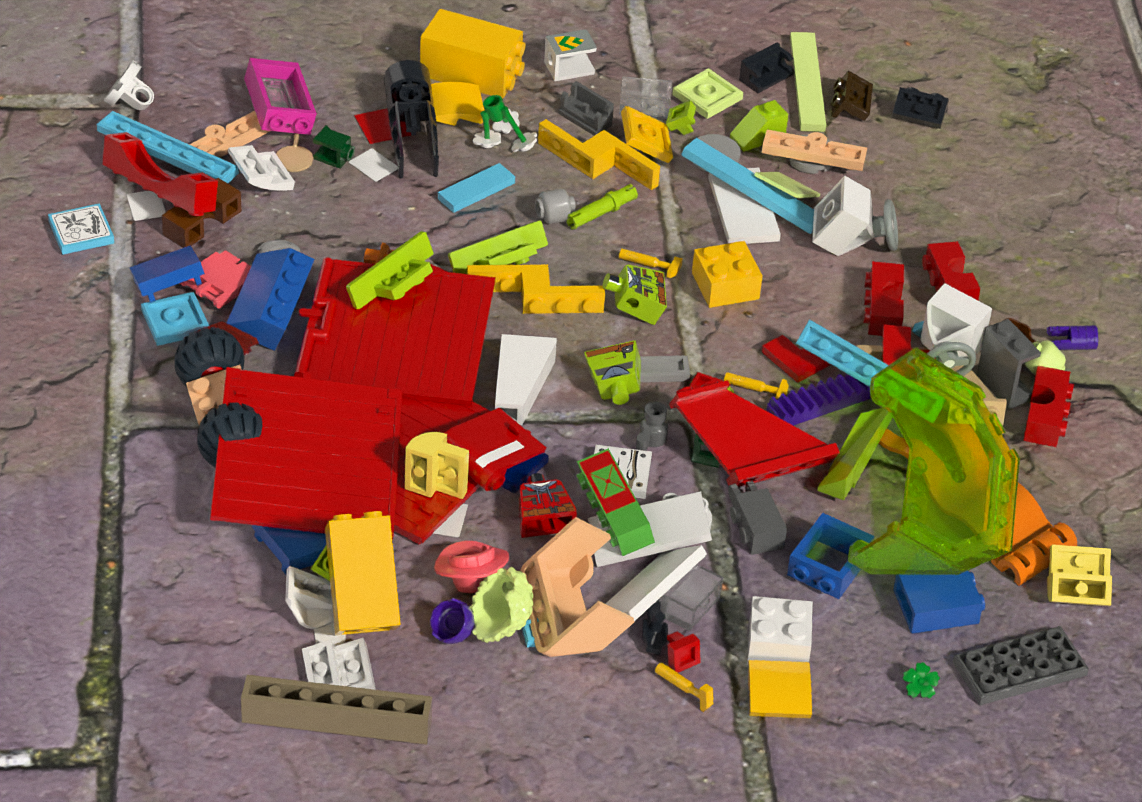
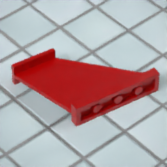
(746, 437)

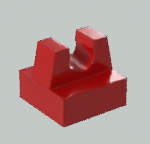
(683, 651)

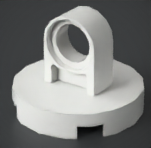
(126, 88)

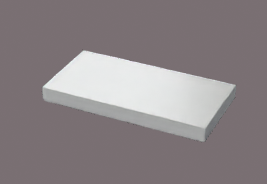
(742, 216)
(674, 525)
(656, 580)

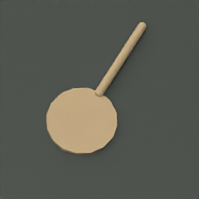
(295, 157)

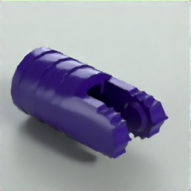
(1078, 337)

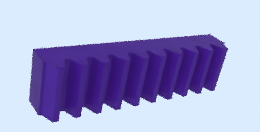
(819, 400)

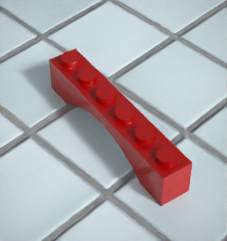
(129, 158)

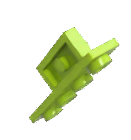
(501, 249)
(394, 273)

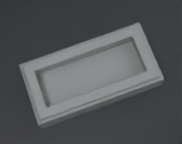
(665, 369)

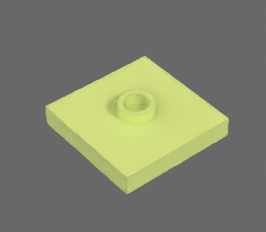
(708, 93)

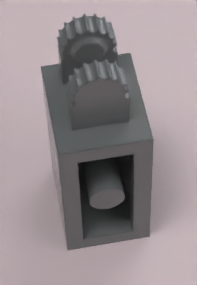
(757, 518)

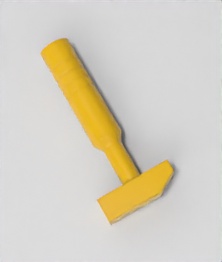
(673, 268)
(756, 385)
(704, 693)

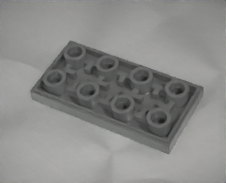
(1020, 665)

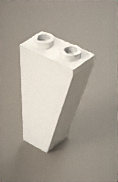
(522, 372)

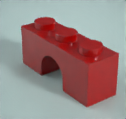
(946, 266)
(883, 296)
(1049, 406)

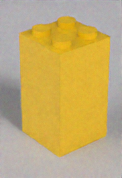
(472, 52)
(362, 574)

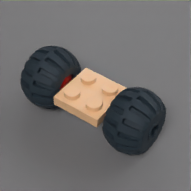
(202, 368)

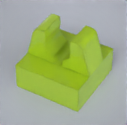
(681, 117)

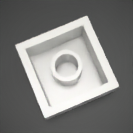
(780, 630)

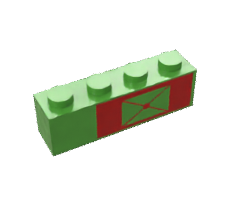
(615, 501)

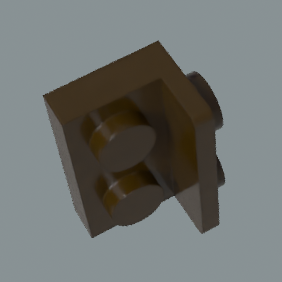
(852, 95)

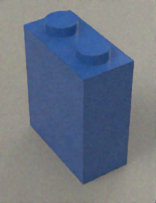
(938, 601)

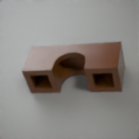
(189, 229)

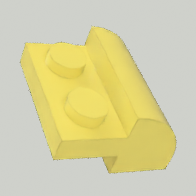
(436, 466)
(1079, 575)

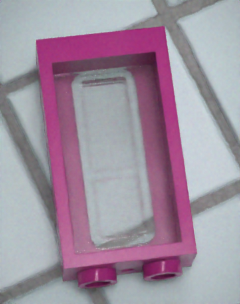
(280, 96)

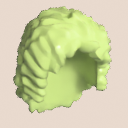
(501, 605)

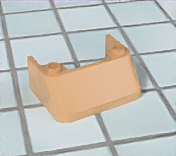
(556, 581)

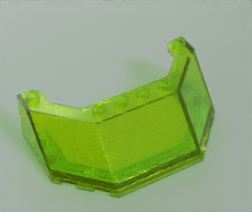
(957, 475)

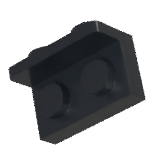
(920, 107)

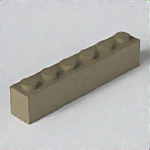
(336, 709)

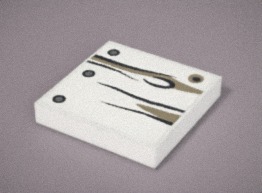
(633, 465)

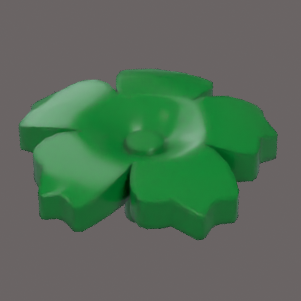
(921, 681)

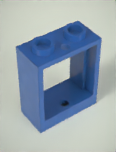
(837, 536)

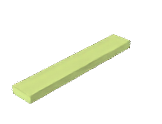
(807, 82)

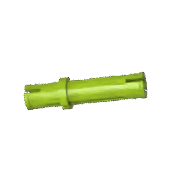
(610, 202)

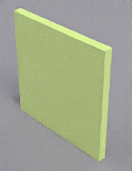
(787, 184)

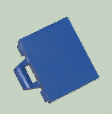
(167, 271)
(292, 547)

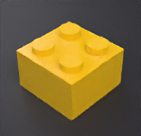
(726, 274)

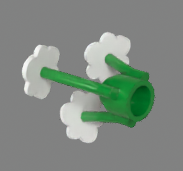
(504, 121)

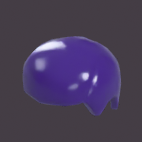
(452, 621)

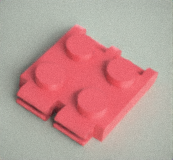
(222, 278)

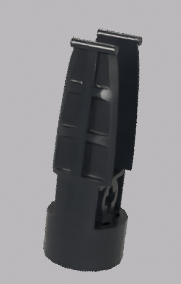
(411, 101)

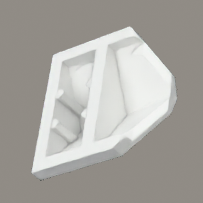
(309, 598)

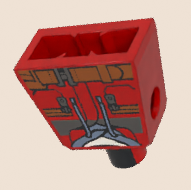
(544, 507)

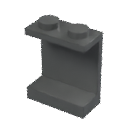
(1001, 362)

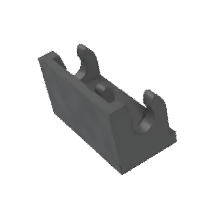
(586, 109)

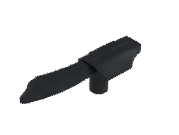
(654, 629)

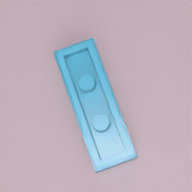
(476, 187)

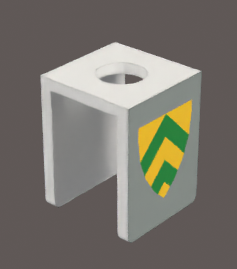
(569, 55)

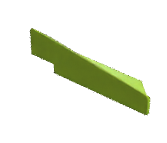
(855, 453)

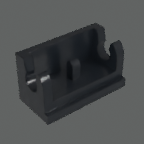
(766, 68)

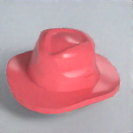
(469, 563)

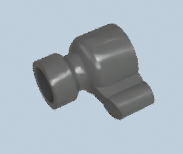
(653, 427)

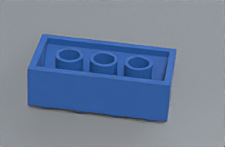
(270, 295)

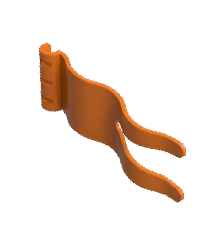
(1030, 527)

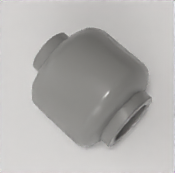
(554, 205)

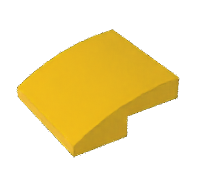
(457, 102)
(779, 689)

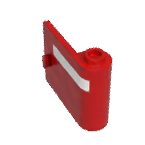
(494, 446)

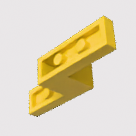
(598, 154)
(536, 291)

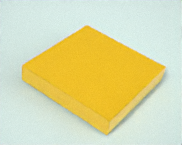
(646, 134)

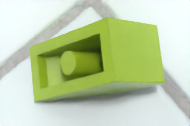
(753, 127)

